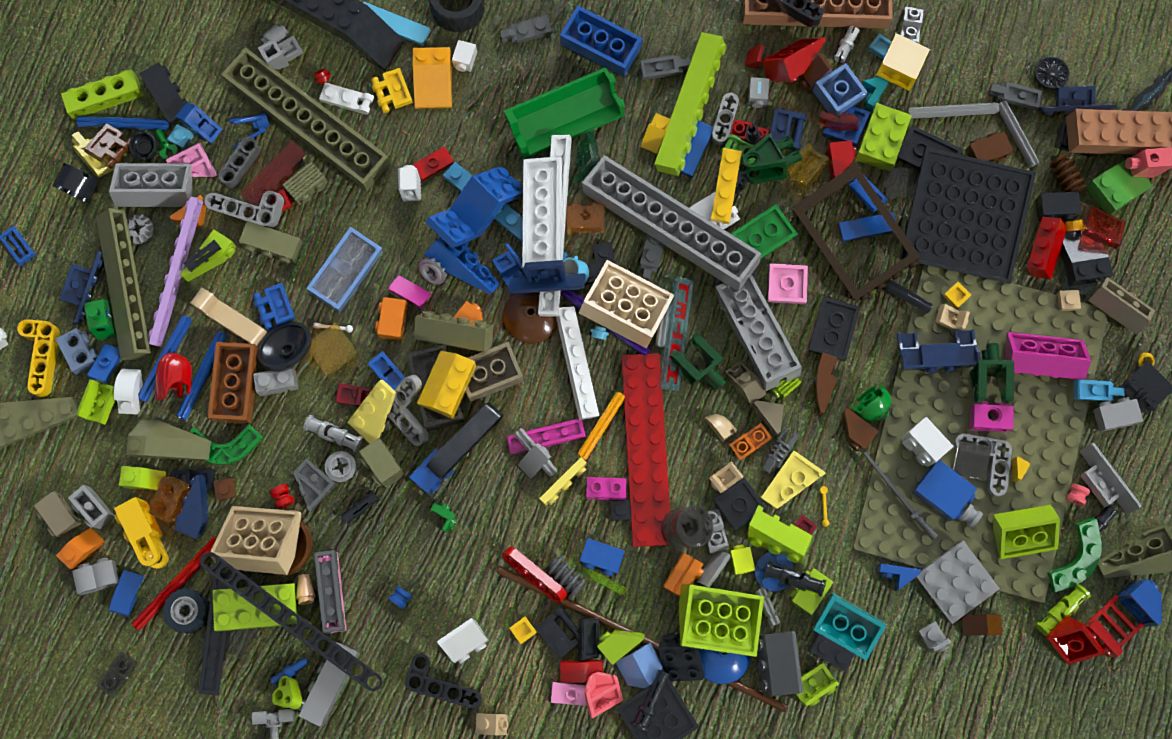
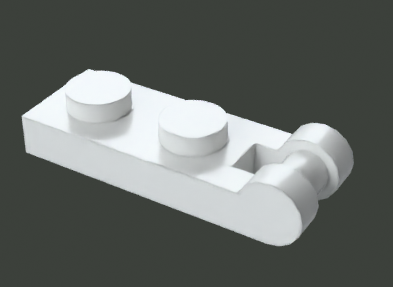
(346, 98)

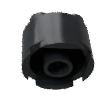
(75, 182)

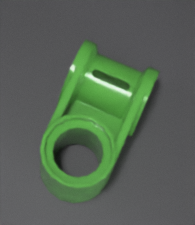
(740, 145)

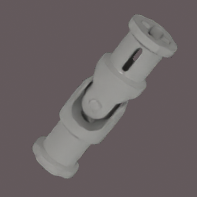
(334, 434)

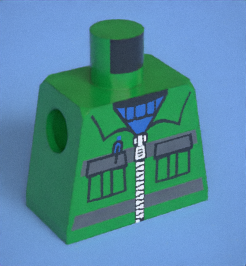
(99, 316)

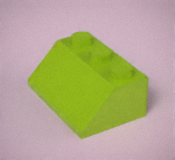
(1026, 531)

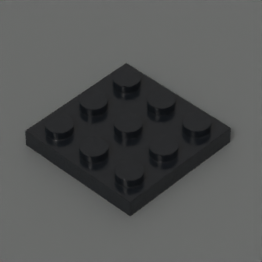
(671, 717)

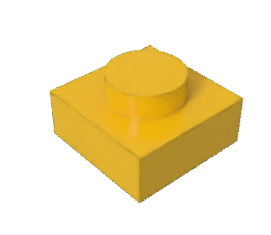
(957, 295)
(523, 630)

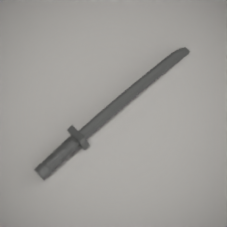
(915, 514)

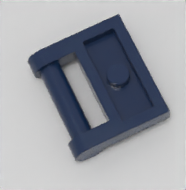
(781, 126)

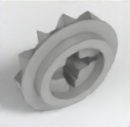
(145, 232)
(436, 274)
(332, 462)

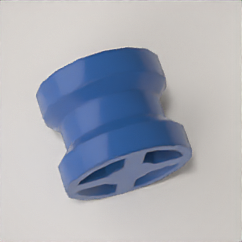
(400, 597)

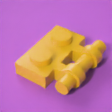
(397, 88)

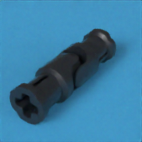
(798, 580)

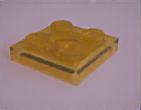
(332, 349)

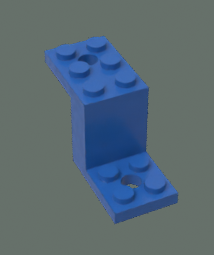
(476, 206)

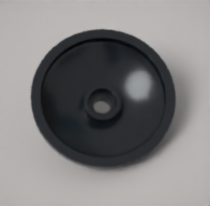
(284, 345)

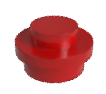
(321, 76)

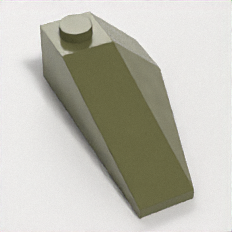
(163, 441)
(1144, 556)

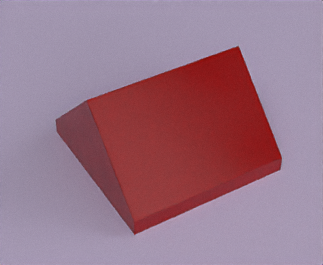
(1074, 641)

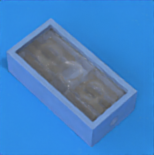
(344, 270)

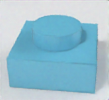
(180, 136)

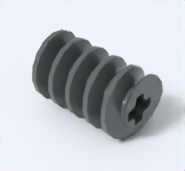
(565, 576)

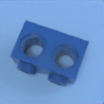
(199, 122)
(386, 370)

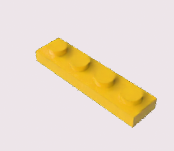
(726, 186)

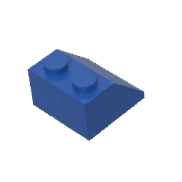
(1143, 602)

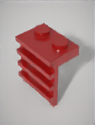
(1104, 638)

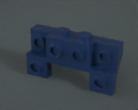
(936, 357)

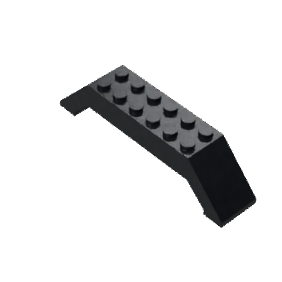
(352, 23)

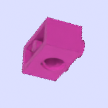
(1003, 417)
(606, 488)

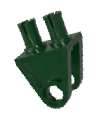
(769, 159)
(712, 358)
(992, 366)

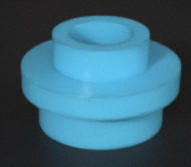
(599, 332)

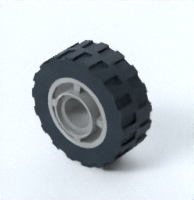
(175, 606)

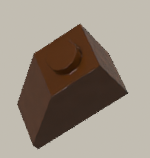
(817, 70)
(857, 431)

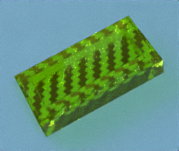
(608, 583)

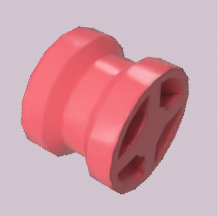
(1077, 494)

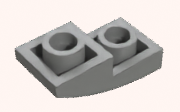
(911, 23)
(534, 460)
(718, 539)

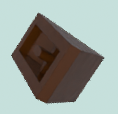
(981, 625)

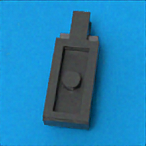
(527, 30)
(663, 67)
(1016, 95)
(651, 257)

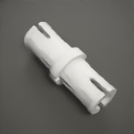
(846, 44)

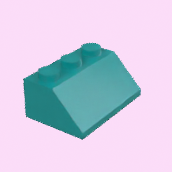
(849, 626)

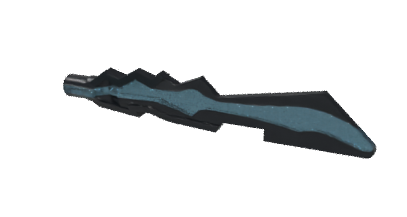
(1152, 92)

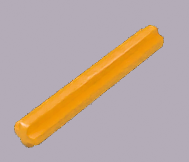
(601, 425)

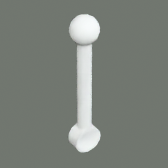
(349, 328)

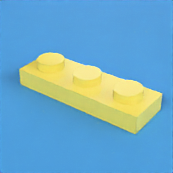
(564, 482)

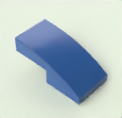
(507, 267)
(125, 593)

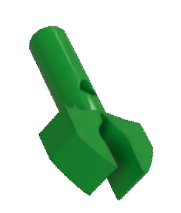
(165, 145)

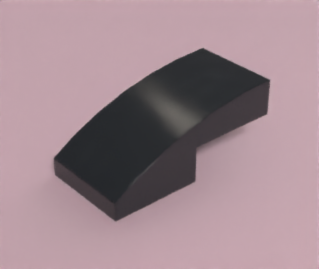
(187, 475)

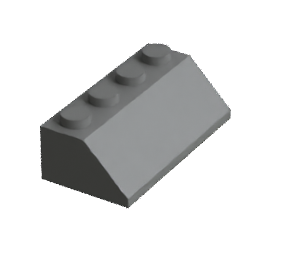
(151, 185)

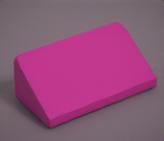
(410, 292)

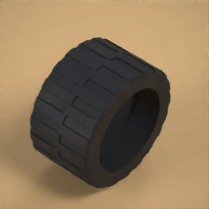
(460, 20)

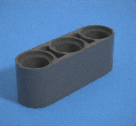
(239, 154)

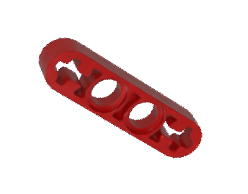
(534, 575)

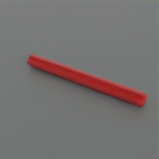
(180, 579)

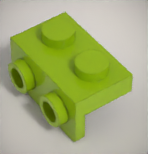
(96, 402)
(815, 684)

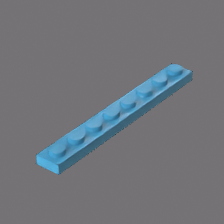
(506, 216)

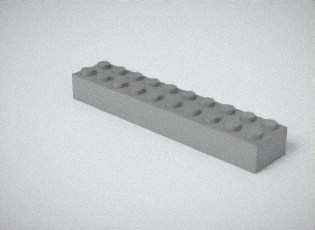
(671, 223)

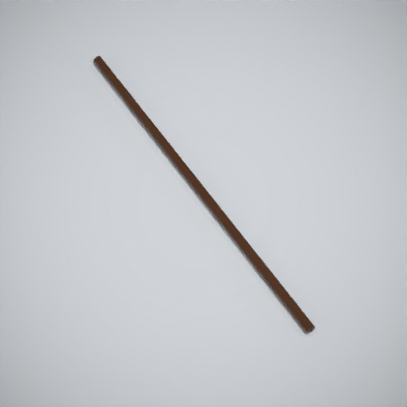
(616, 626)

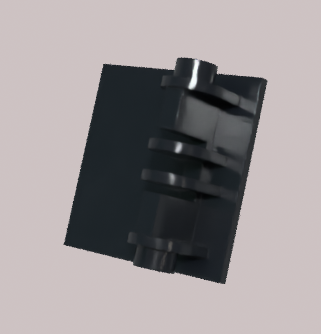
(1147, 387)

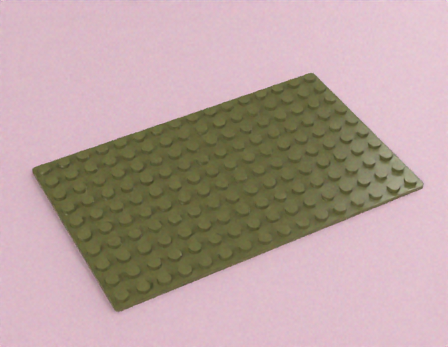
(1044, 431)

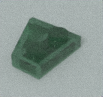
(587, 155)

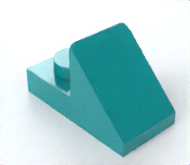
(875, 89)

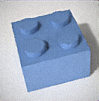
(839, 90)

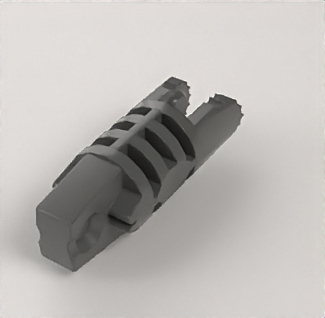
(779, 451)

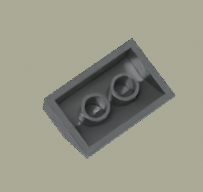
(779, 664)

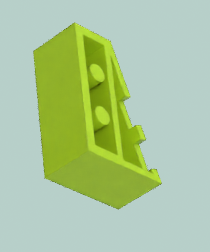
(778, 537)

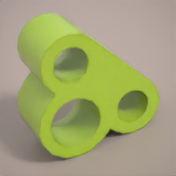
(287, 694)

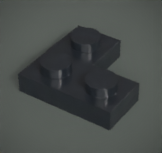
(602, 253)

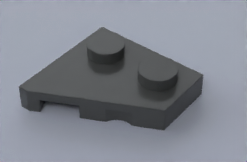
(312, 483)

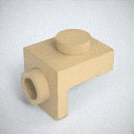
(952, 318)
(725, 477)
(491, 724)

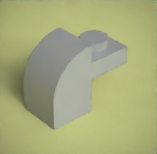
(279, 55)

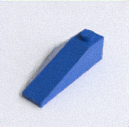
(463, 265)

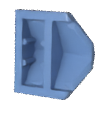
(640, 666)

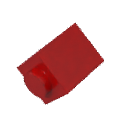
(841, 156)

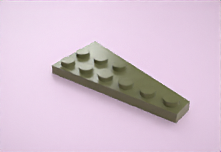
(31, 417)

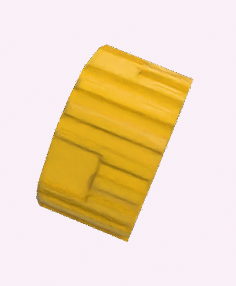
(1074, 225)

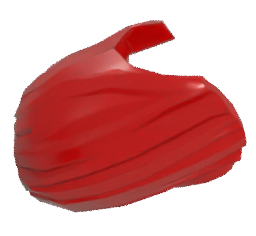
(172, 373)

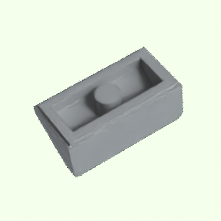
(713, 568)

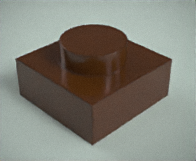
(225, 489)

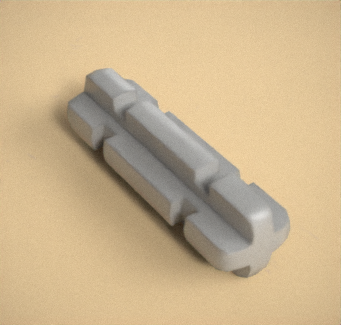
(768, 608)

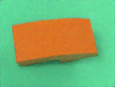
(751, 441)

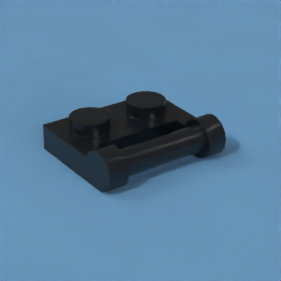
(555, 636)

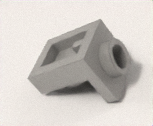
(934, 638)

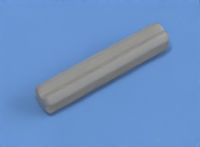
(662, 330)
(528, 443)

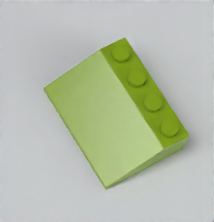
(719, 619)

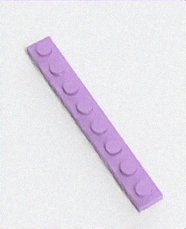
(173, 279)

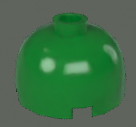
(874, 404)

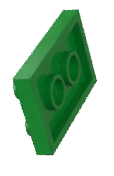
(766, 231)

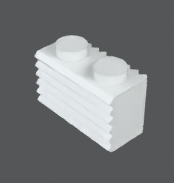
(409, 183)

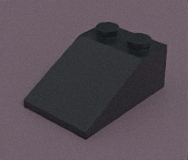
(1084, 259)

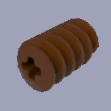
(1066, 174)

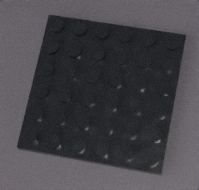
(968, 214)

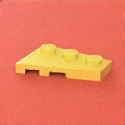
(372, 413)
(791, 479)

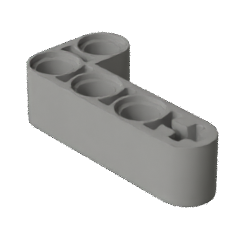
(242, 208)

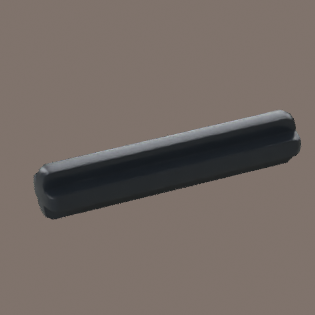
(908, 296)

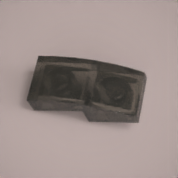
(117, 675)

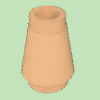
(305, 592)

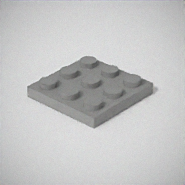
(957, 582)

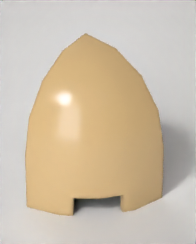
(721, 426)

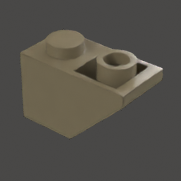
(745, 382)

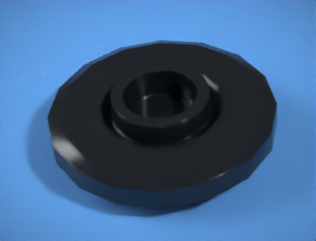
(1051, 73)

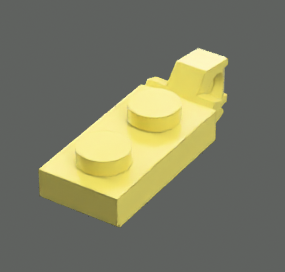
(97, 167)

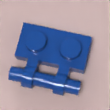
(279, 303)

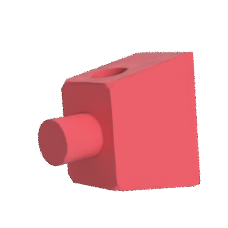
(1144, 163)

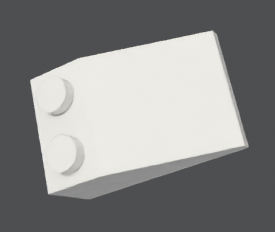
(463, 641)

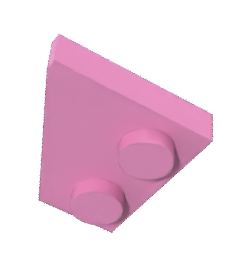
(197, 158)

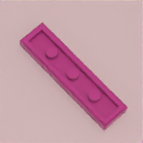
(549, 435)

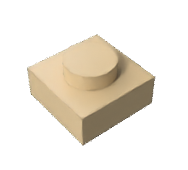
(1069, 300)

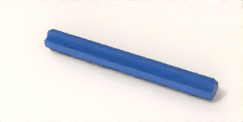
(124, 123)
(170, 347)
(200, 377)

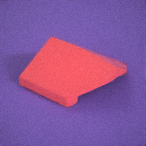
(602, 693)

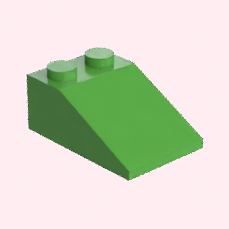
(1117, 188)

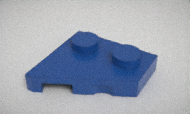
(855, 136)

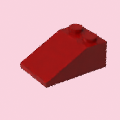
(792, 60)

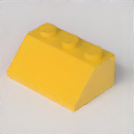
(447, 383)

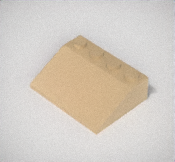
(626, 304)
(258, 539)

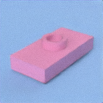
(568, 694)

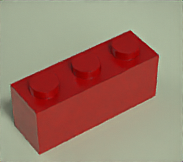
(1046, 247)

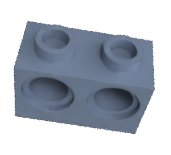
(74, 353)

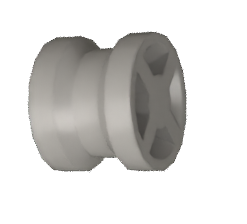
(971, 516)

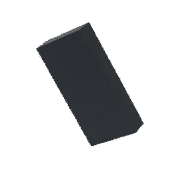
(588, 638)

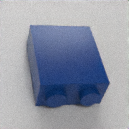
(945, 491)

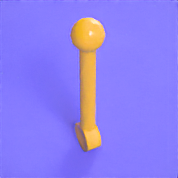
(823, 490)

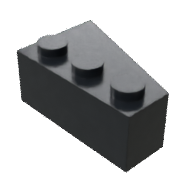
(163, 90)

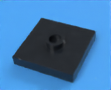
(738, 504)

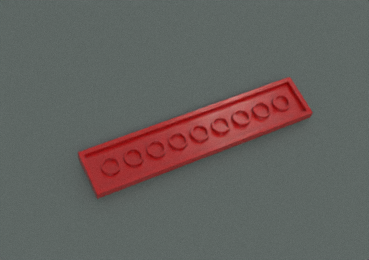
(645, 448)

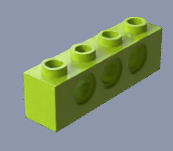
(130, 90)

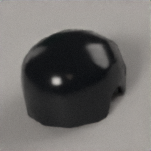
(143, 145)

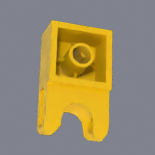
(142, 532)

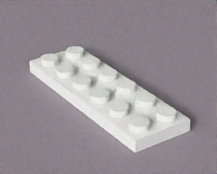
(542, 209)

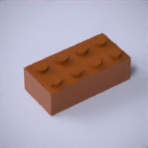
(233, 383)

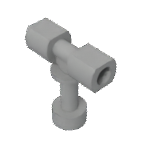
(273, 720)

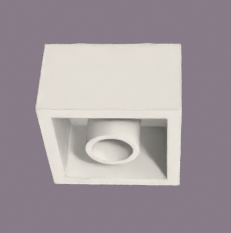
(926, 442)

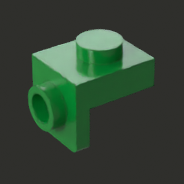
(444, 511)

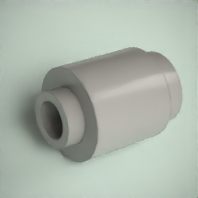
(276, 32)

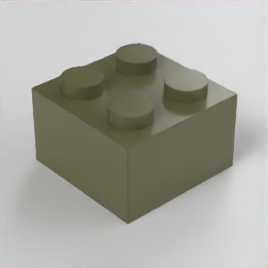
(384, 466)

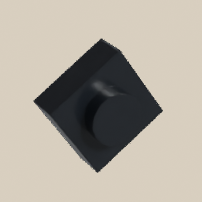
(620, 510)

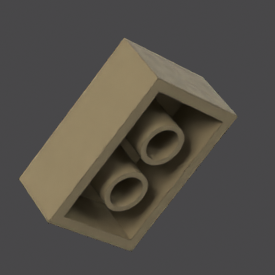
(494, 371)

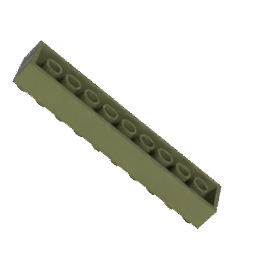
(306, 119)

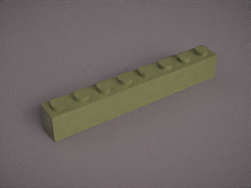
(123, 284)

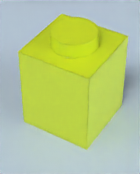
(741, 560)

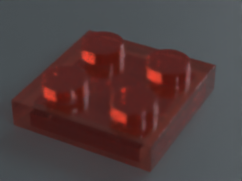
(1104, 227)

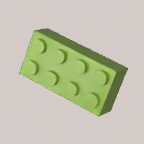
(236, 613)

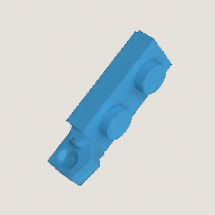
(1096, 390)

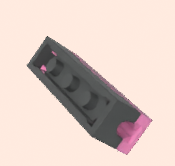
(330, 591)

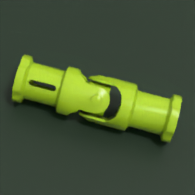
(1066, 607)

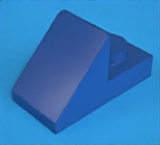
(903, 574)

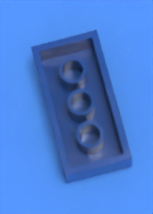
(600, 41)

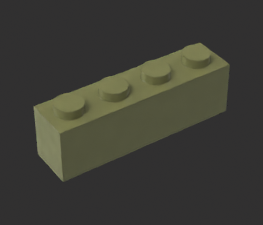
(453, 331)

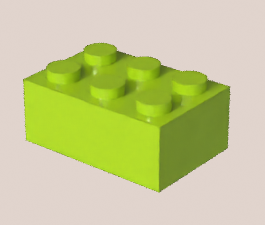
(883, 137)

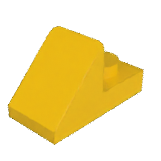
(655, 133)

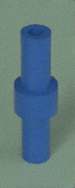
(289, 670)

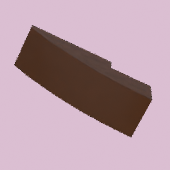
(824, 382)

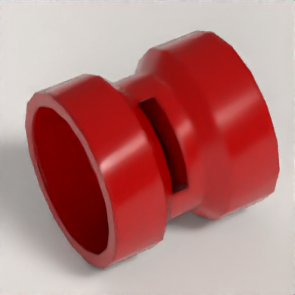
(281, 496)

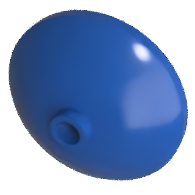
(723, 668)

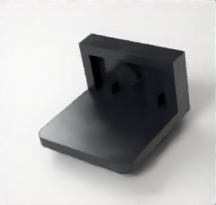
(680, 661)

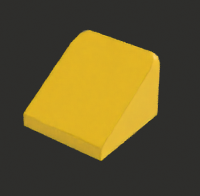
(1019, 468)

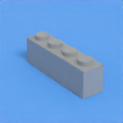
(325, 689)

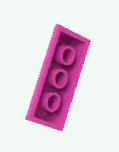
(1047, 355)

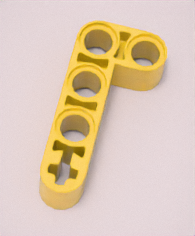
(38, 358)

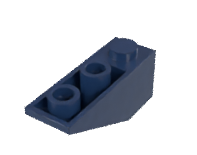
(194, 514)

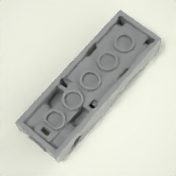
(758, 328)

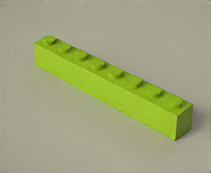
(690, 104)

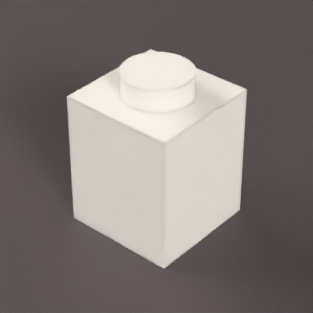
(464, 56)

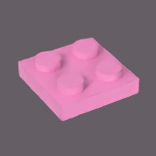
(787, 283)

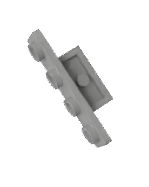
(1106, 482)

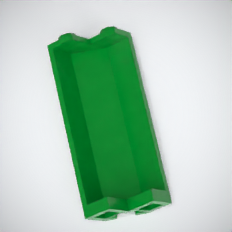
(565, 111)

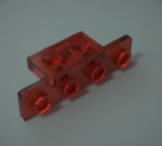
(273, 173)

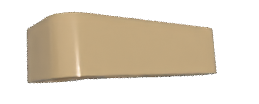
(227, 317)

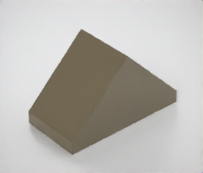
(770, 414)

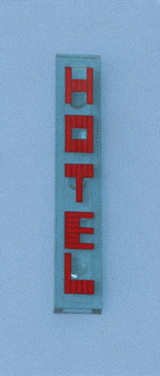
(676, 332)

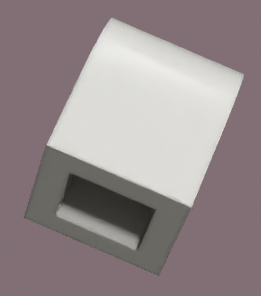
(126, 390)

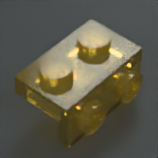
(809, 168)

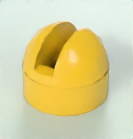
(1149, 357)

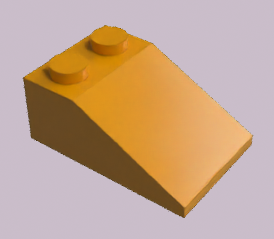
(432, 77)

